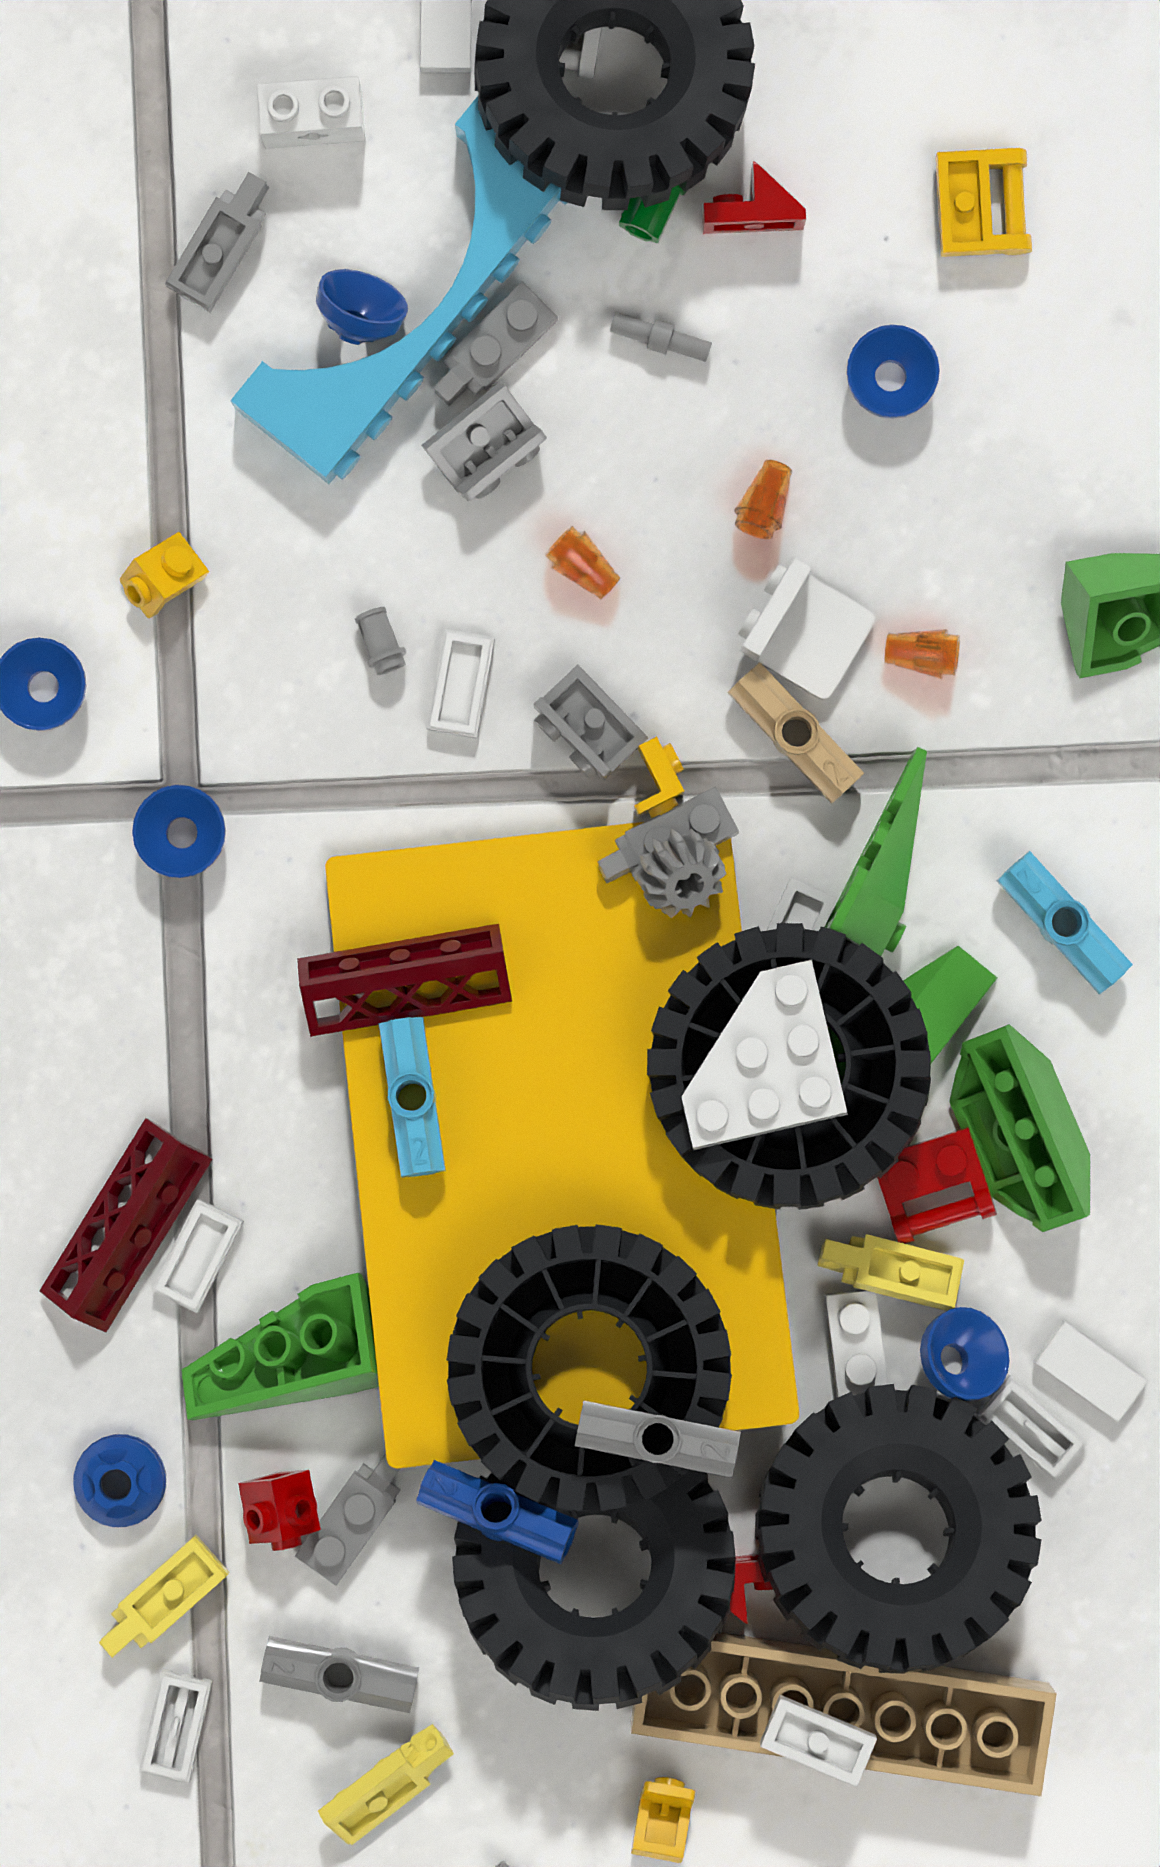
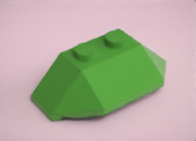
(1022, 1129)

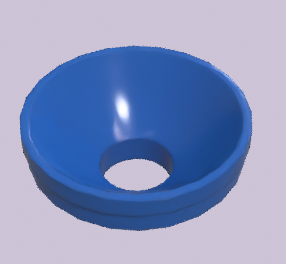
(360, 306)
(898, 346)
(17, 670)
(152, 827)
(981, 1350)
(142, 1466)

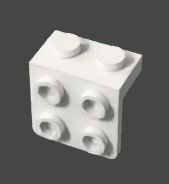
(806, 630)

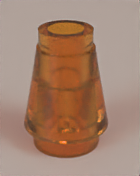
(764, 501)
(582, 562)
(925, 652)

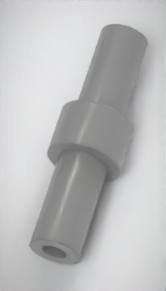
(660, 337)

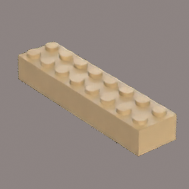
(926, 1723)

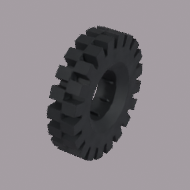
(604, 154)
(882, 1082)
(529, 1292)
(961, 1466)
(616, 1654)

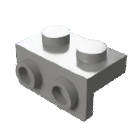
(484, 443)
(588, 723)

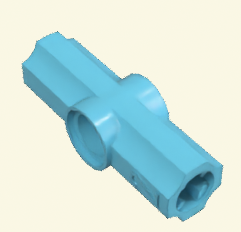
(1088, 946)
(406, 1064)

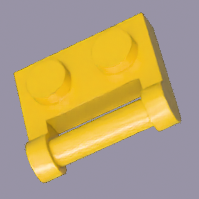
(966, 202)

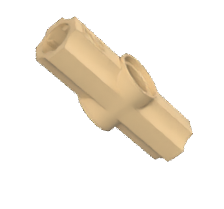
(771, 708)

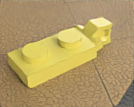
(895, 1270)
(164, 1596)
(386, 1786)

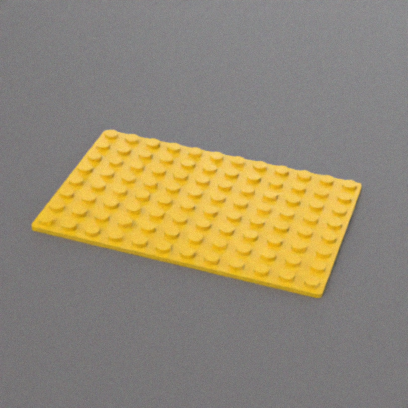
(541, 1125)

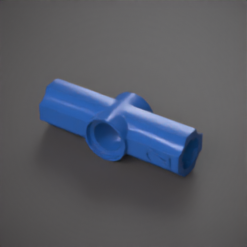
(527, 1526)

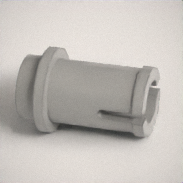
(380, 641)

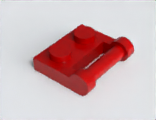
(929, 1169)

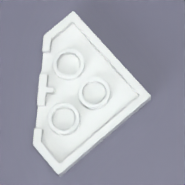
(768, 1064)

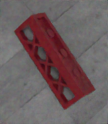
(391, 966)
(130, 1231)

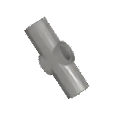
(693, 1446)
(305, 1665)

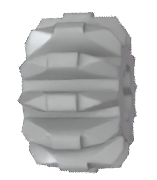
(681, 873)

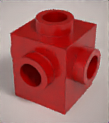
(279, 1508)

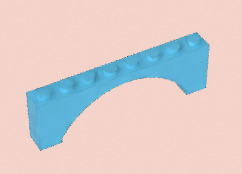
(332, 410)

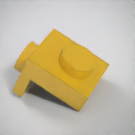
(162, 574)
(663, 766)
(663, 1819)

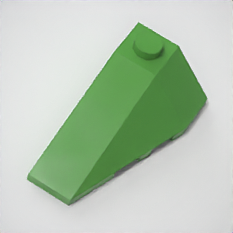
(1111, 610)
(878, 884)
(946, 996)
(295, 1355)

